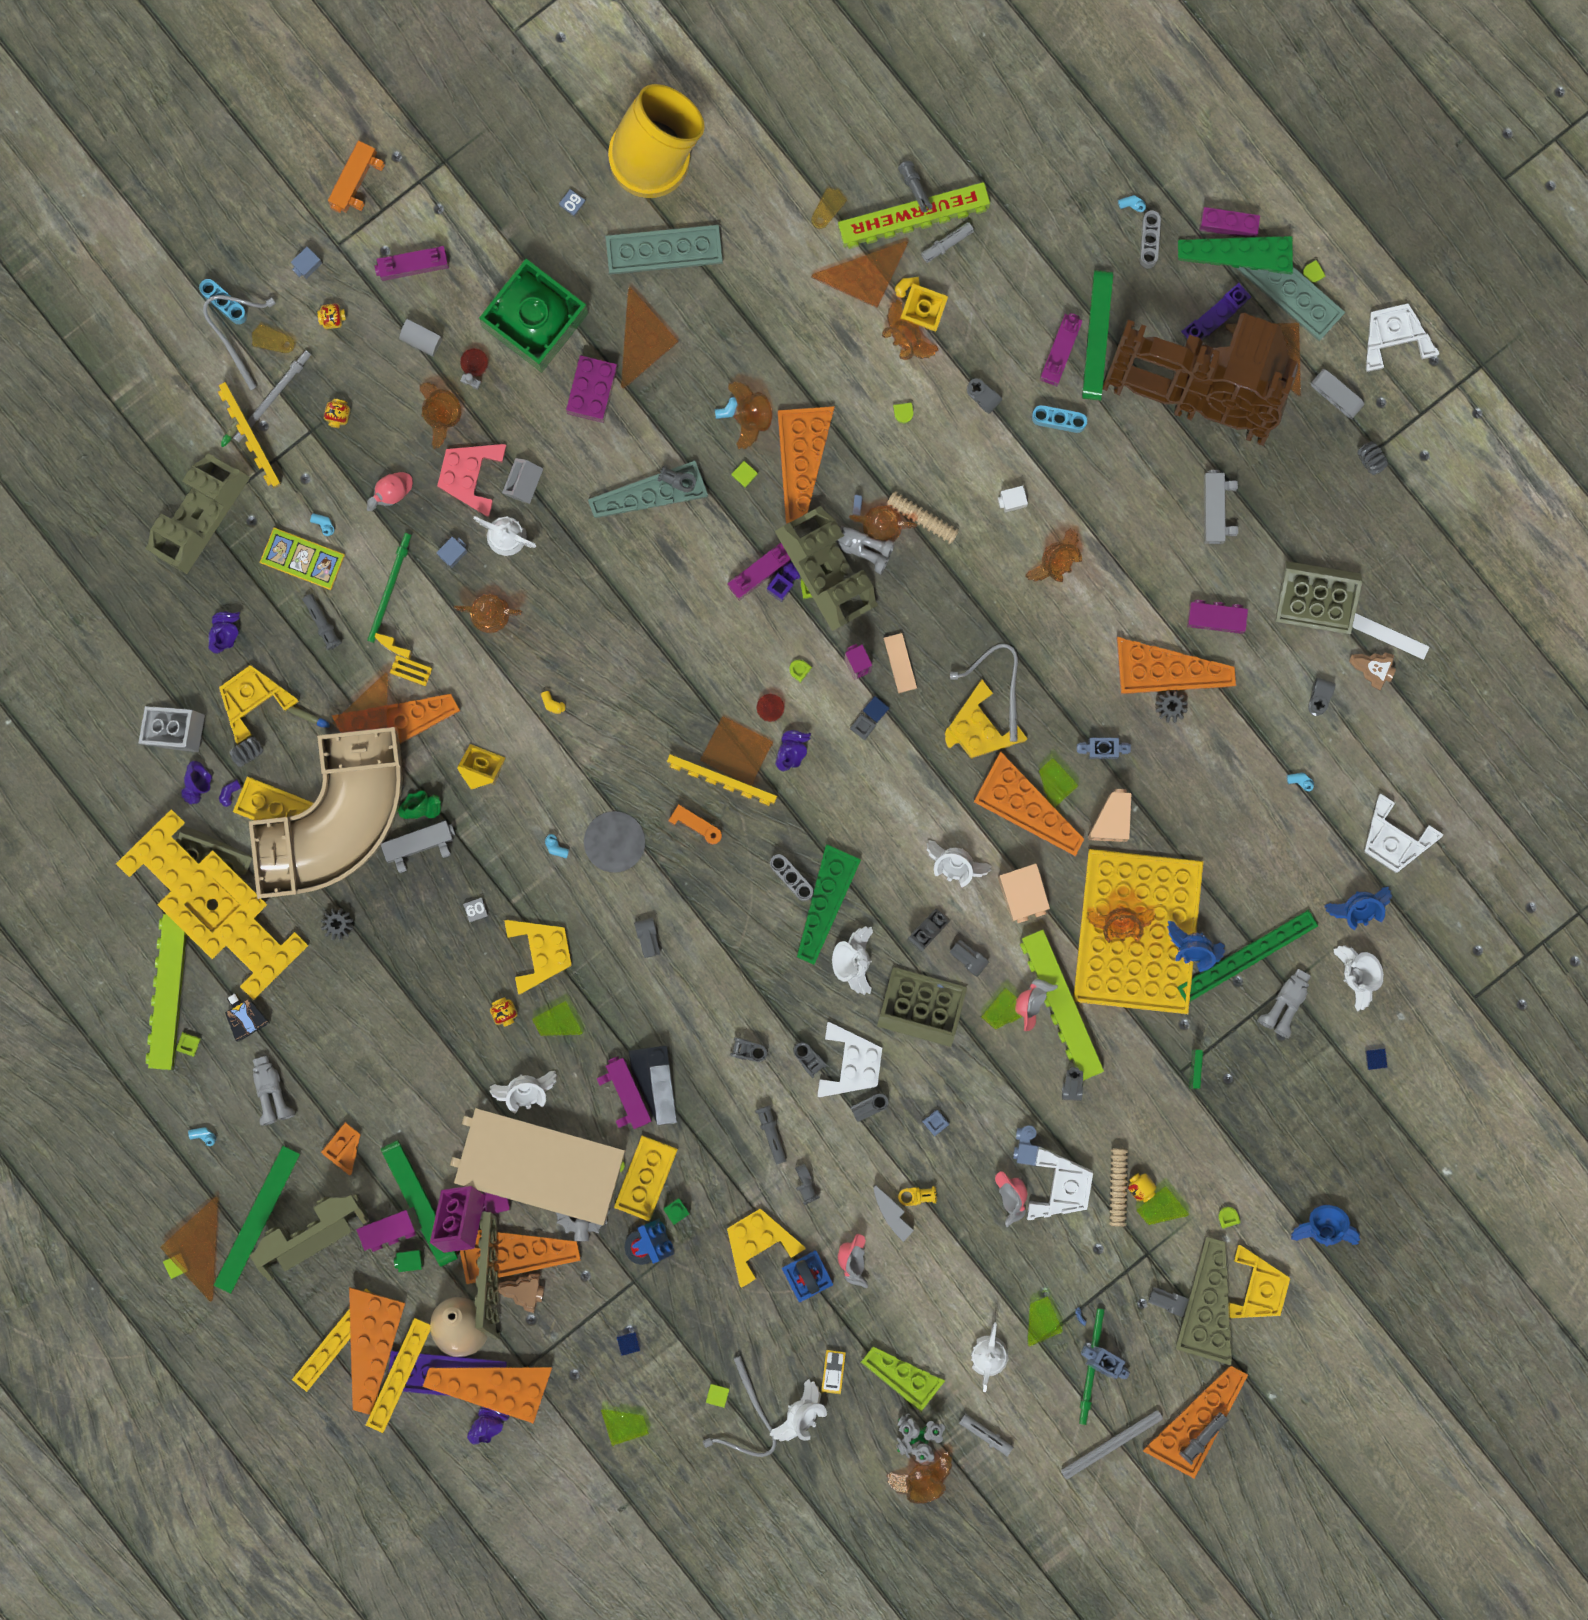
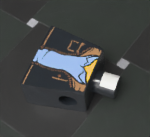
(244, 1017)

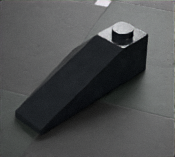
(653, 1076)

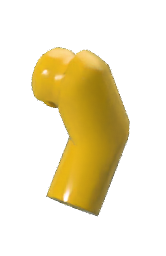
(904, 284)
(551, 705)

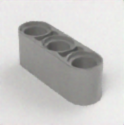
(1150, 248)
(1337, 393)
(789, 868)

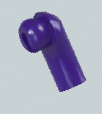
(227, 791)

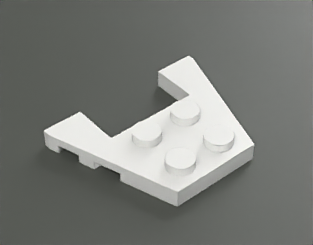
(1395, 327)
(1392, 845)
(859, 1063)
(1069, 1187)

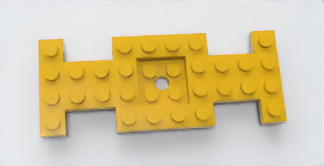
(197, 883)

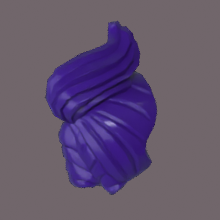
(223, 631)
(792, 750)
(196, 782)
(486, 1426)

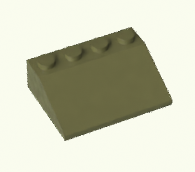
(1318, 597)
(920, 1008)

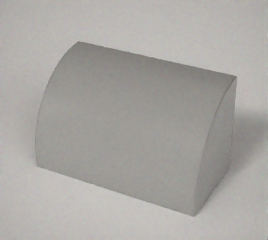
(420, 337)
(522, 480)

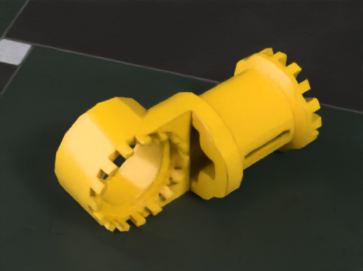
(917, 1197)

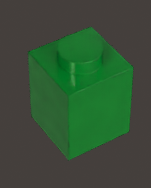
(676, 1211)
(408, 1261)

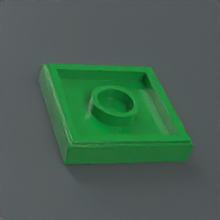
(1196, 1069)

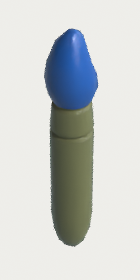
(309, 717)

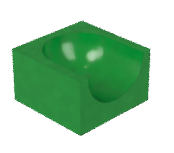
(533, 315)

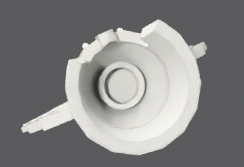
(505, 535)
(955, 864)
(852, 960)
(1361, 973)
(524, 1091)
(989, 1356)
(801, 1415)

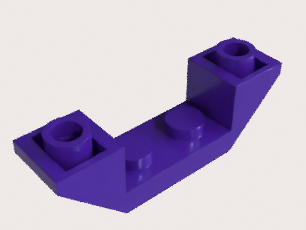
(1218, 313)

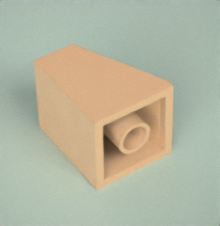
(1114, 818)
(1024, 893)

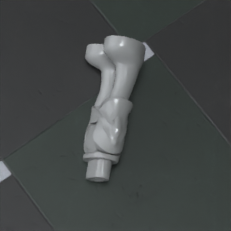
(854, 543)
(1291, 994)
(267, 1081)

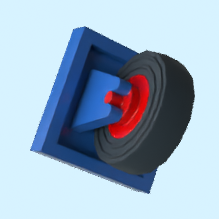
(648, 1244)
(807, 1276)

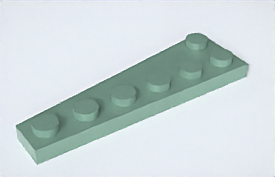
(648, 494)

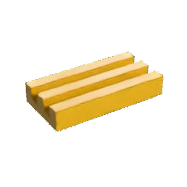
(395, 665)

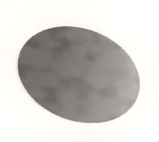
(614, 841)

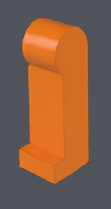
(711, 833)

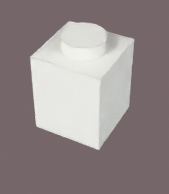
(1012, 499)

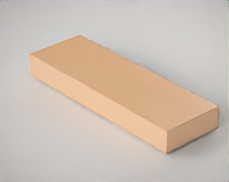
(900, 663)

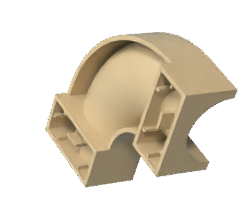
(344, 823)

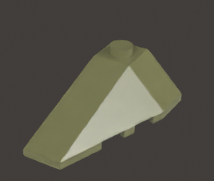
(200, 845)

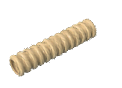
(922, 517)
(1118, 1187)

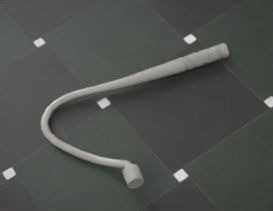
(240, 365)
(1012, 709)
(747, 1383)

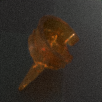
(906, 335)
(439, 411)
(751, 413)
(882, 523)
(1058, 558)
(489, 613)
(1122, 923)
(923, 1481)

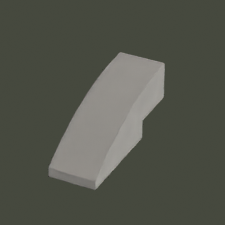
(892, 1213)

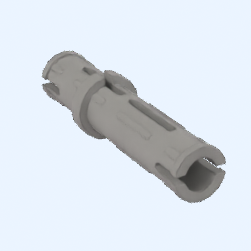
(944, 244)
(1006, 1448)

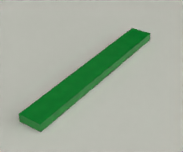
(1250, 955)
(257, 1219)

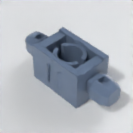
(1123, 748)
(1116, 1366)

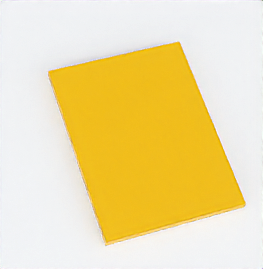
(1142, 971)

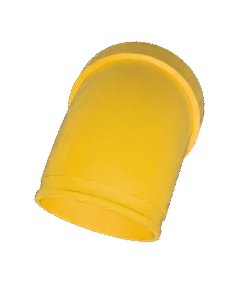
(645, 157)

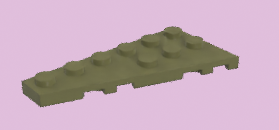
(487, 1281)
(1207, 1317)

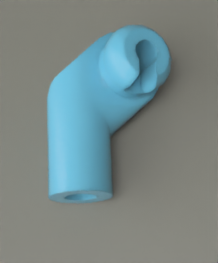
(1132, 201)
(728, 411)
(324, 522)
(1302, 779)
(554, 848)
(203, 1133)

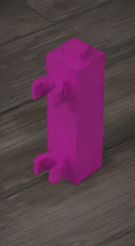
(411, 263)
(1061, 349)
(759, 572)
(628, 1093)

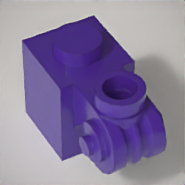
(782, 585)

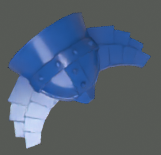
(1362, 907)
(1195, 948)
(1327, 1226)

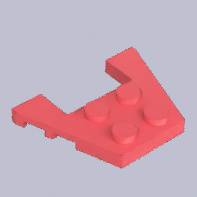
(462, 470)

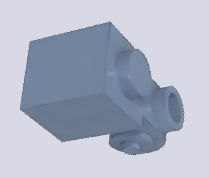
(1025, 1152)

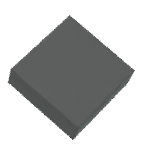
(863, 727)

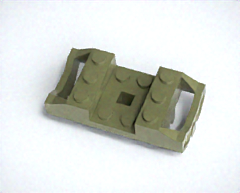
(198, 514)
(825, 567)
(301, 1245)

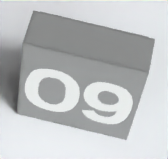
(475, 910)

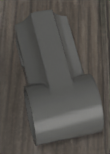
(647, 934)
(972, 960)
(1073, 1086)
(868, 1108)
(1171, 1302)

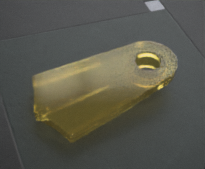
(828, 207)
(272, 340)

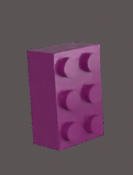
(591, 389)
(457, 1219)

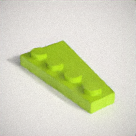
(908, 1381)

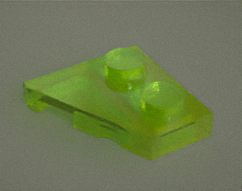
(1056, 782)
(1001, 1010)
(557, 1021)
(1161, 1208)
(1042, 1321)
(623, 1426)

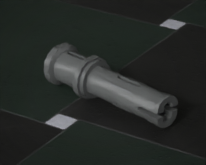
(912, 180)
(325, 629)
(771, 1133)
(1197, 1445)

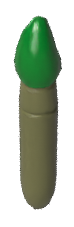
(233, 429)

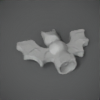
(580, 1227)

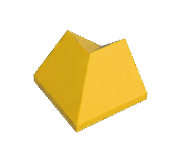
(924, 307)
(480, 767)

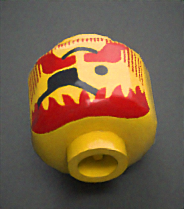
(331, 316)
(337, 413)
(503, 1012)
(1142, 1187)

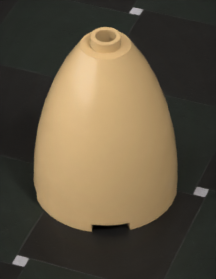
(454, 1327)

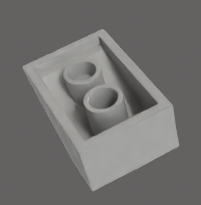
(171, 728)

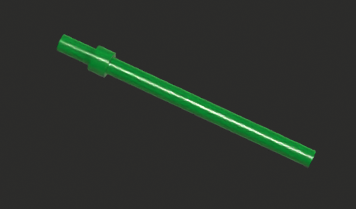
(401, 552)
(1085, 1405)

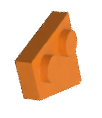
(343, 1148)

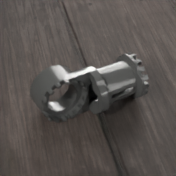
(676, 479)
(806, 1189)

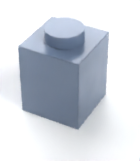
(305, 263)
(452, 551)

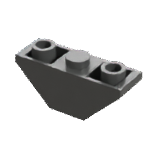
(928, 930)

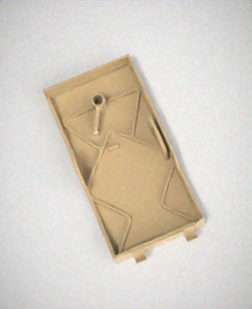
(539, 1166)

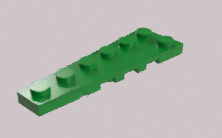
(1254, 253)
(830, 890)

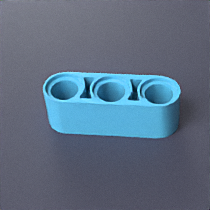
(227, 309)
(1050, 422)

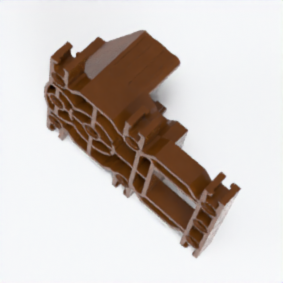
(1229, 385)

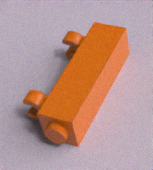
(352, 177)

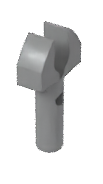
(468, 379)

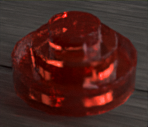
(474, 362)
(770, 707)

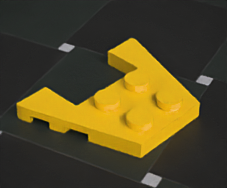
(246, 693)
(975, 730)
(548, 951)
(755, 1235)
(1265, 1290)

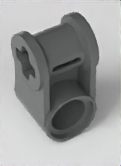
(986, 398)
(1321, 693)
(747, 1050)
(809, 1060)

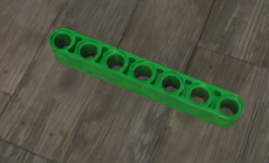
(1097, 335)
(415, 1196)

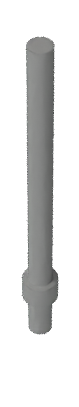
(295, 368)

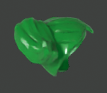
(420, 805)

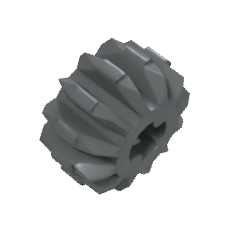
(1372, 458)
(1178, 709)
(246, 751)
(331, 918)

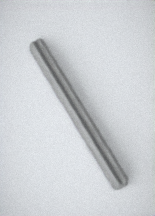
(1111, 1444)

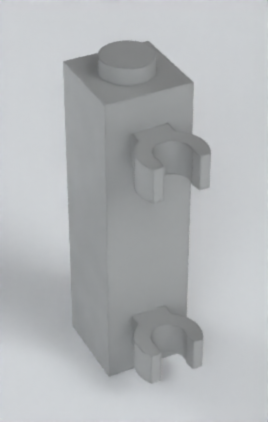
(1215, 507)
(417, 842)

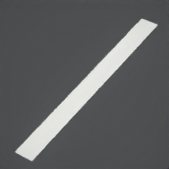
(1390, 636)

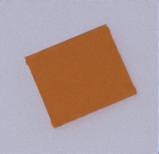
(736, 751)

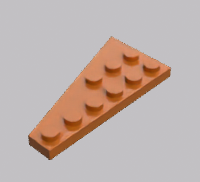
(801, 446)
(1158, 670)
(419, 715)
(1018, 801)
(521, 1254)
(372, 1334)
(504, 1390)
(1191, 1422)

